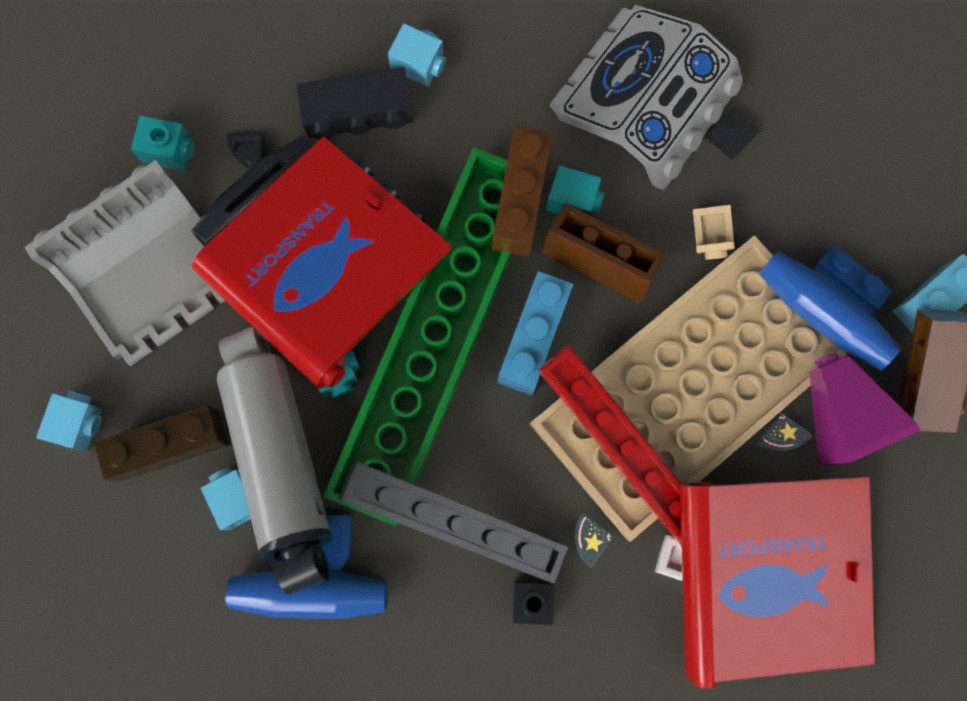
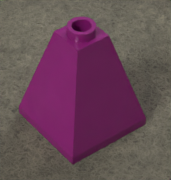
(853, 412)

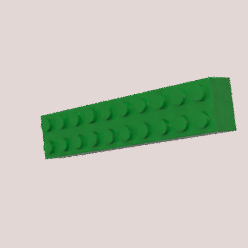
(431, 337)

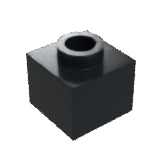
(522, 592)

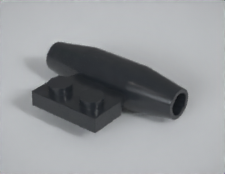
(248, 188)

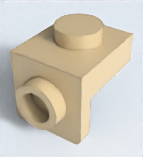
(713, 231)

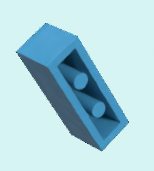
(534, 333)

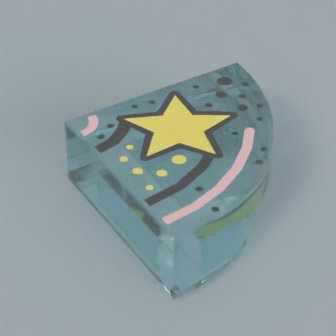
(784, 435)
(590, 540)

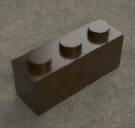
(161, 444)

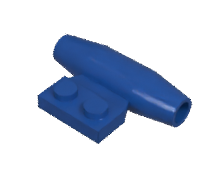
(837, 301)
(337, 598)

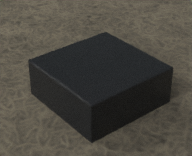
(732, 134)

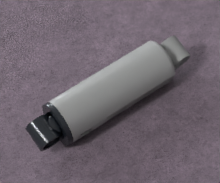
(273, 461)

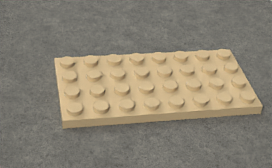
(694, 383)

